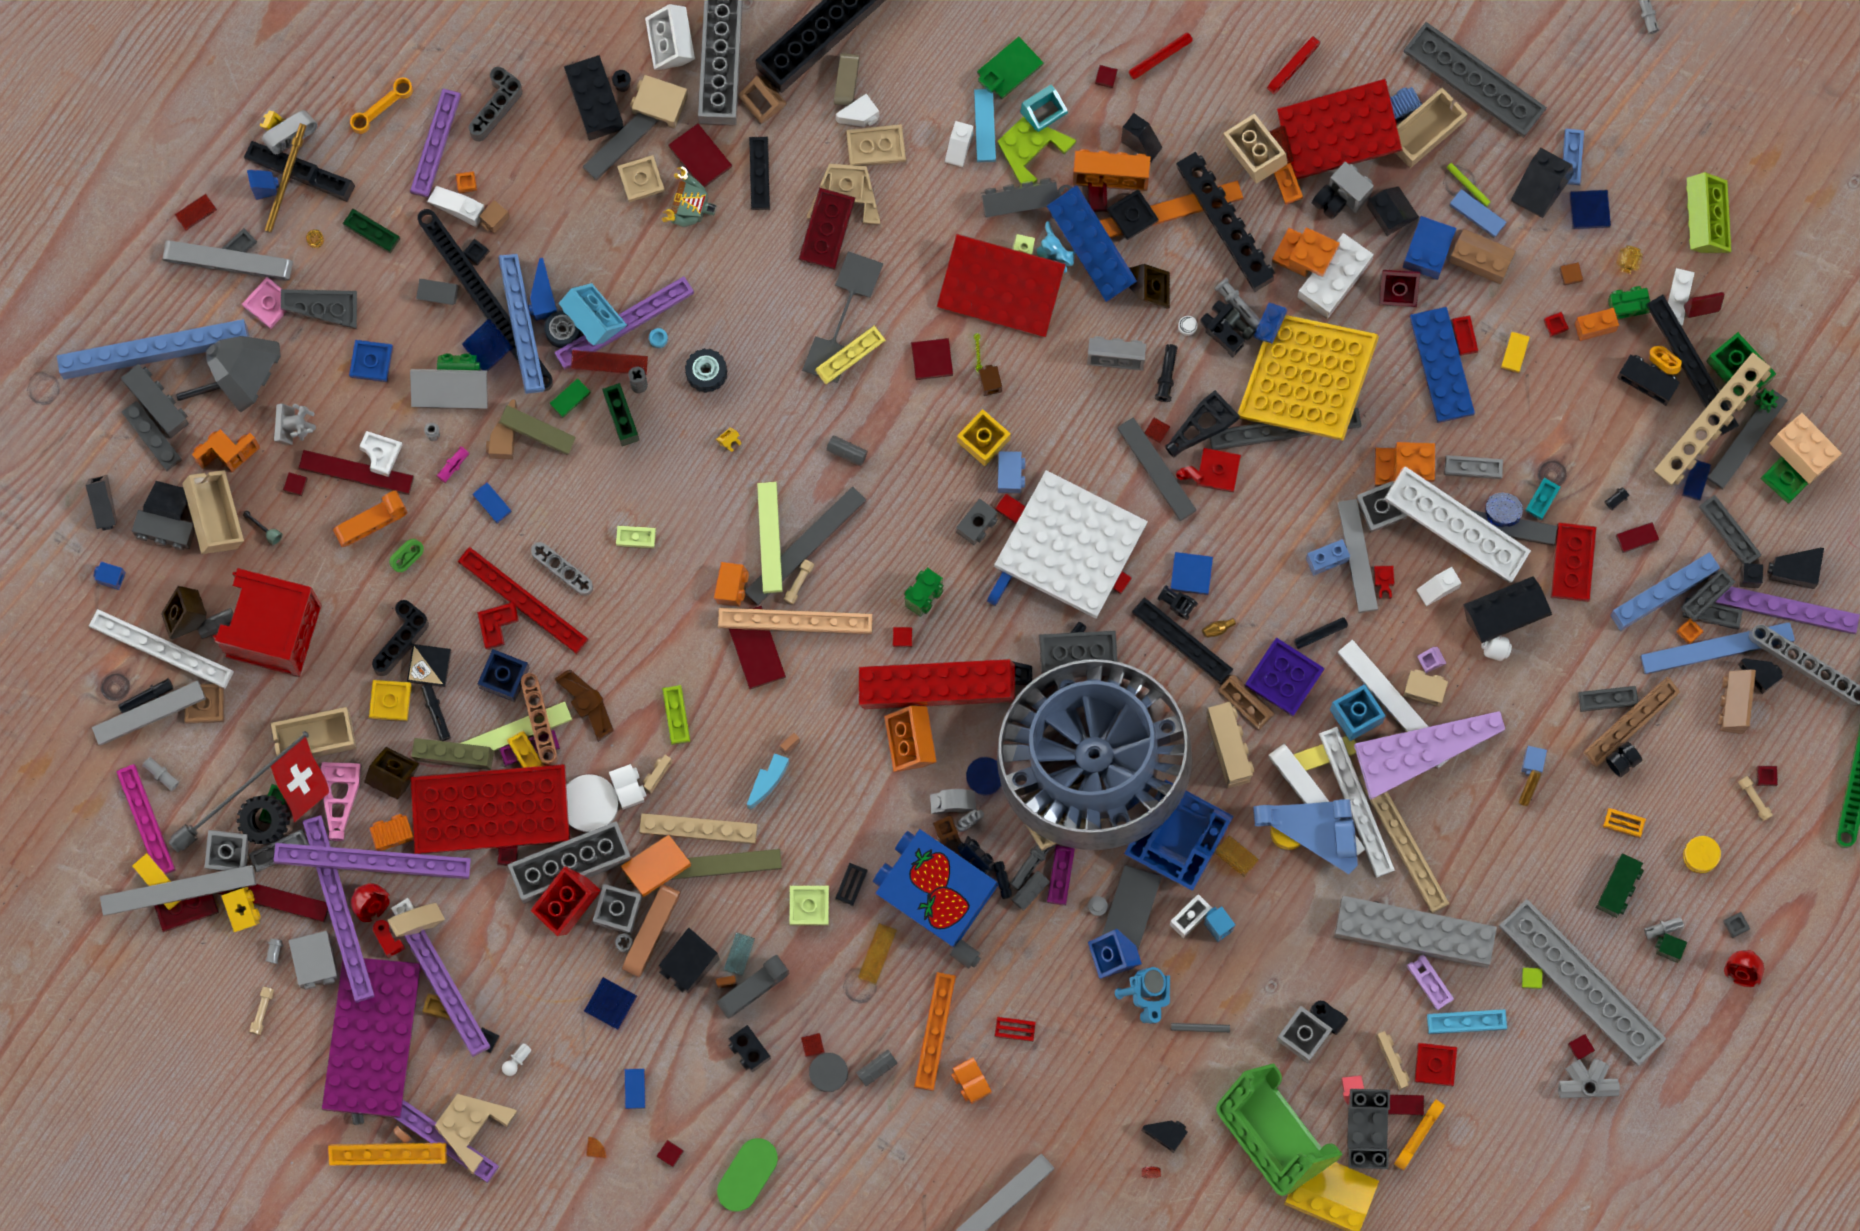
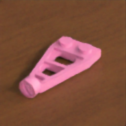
(346, 774)

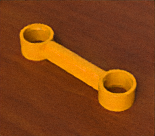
(381, 105)
(1419, 1134)

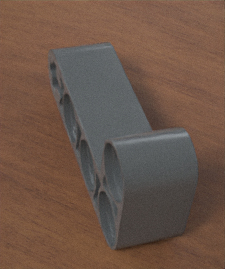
(492, 107)
(753, 987)

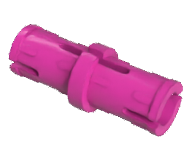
(453, 464)

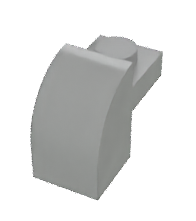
(953, 800)

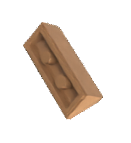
(1246, 702)

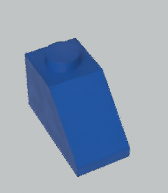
(262, 183)

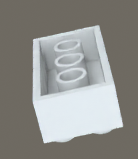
(1344, 270)

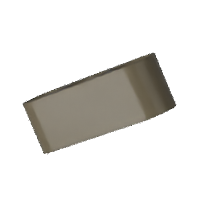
(846, 79)

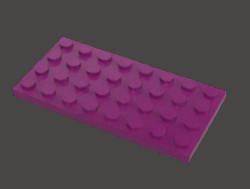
(372, 1041)

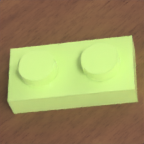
(636, 537)

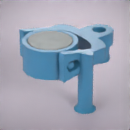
(1147, 984)

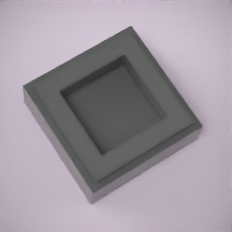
(1736, 924)

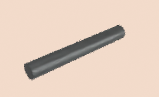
(1200, 1027)

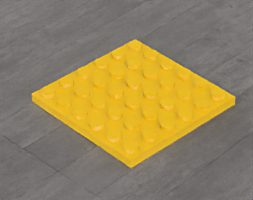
(1309, 377)

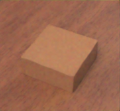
(789, 743)

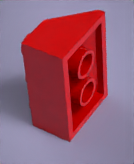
(565, 901)

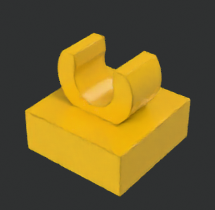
(271, 120)
(728, 437)

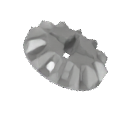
(970, 820)

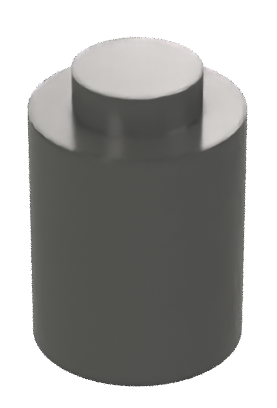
(965, 954)

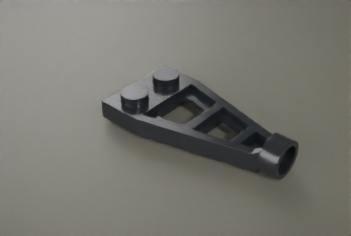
(1220, 411)

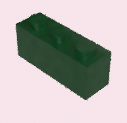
(620, 414)
(1620, 885)

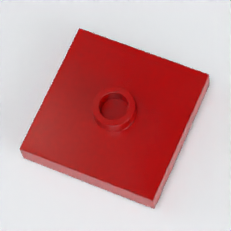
(1219, 469)

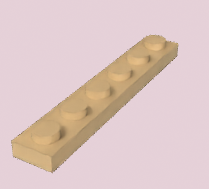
(698, 828)

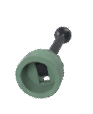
(273, 535)

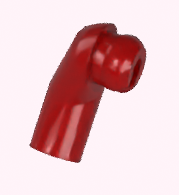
(1188, 473)

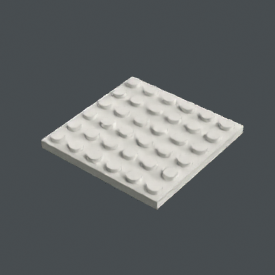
(1070, 544)

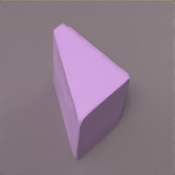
(1431, 659)

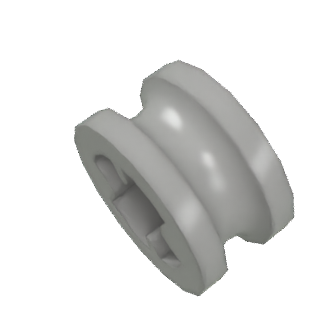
(618, 941)

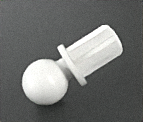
(510, 1067)

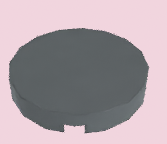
(828, 1072)

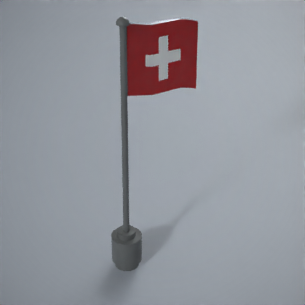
(296, 777)

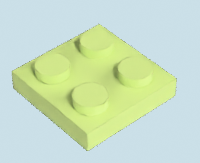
(809, 905)

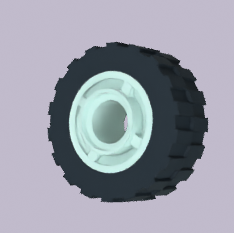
(706, 381)

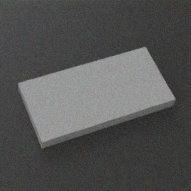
(448, 388)

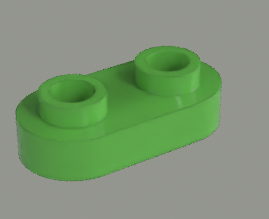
(406, 556)

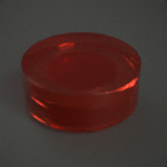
(1151, 1172)

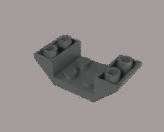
(1368, 1128)

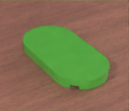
(747, 1175)

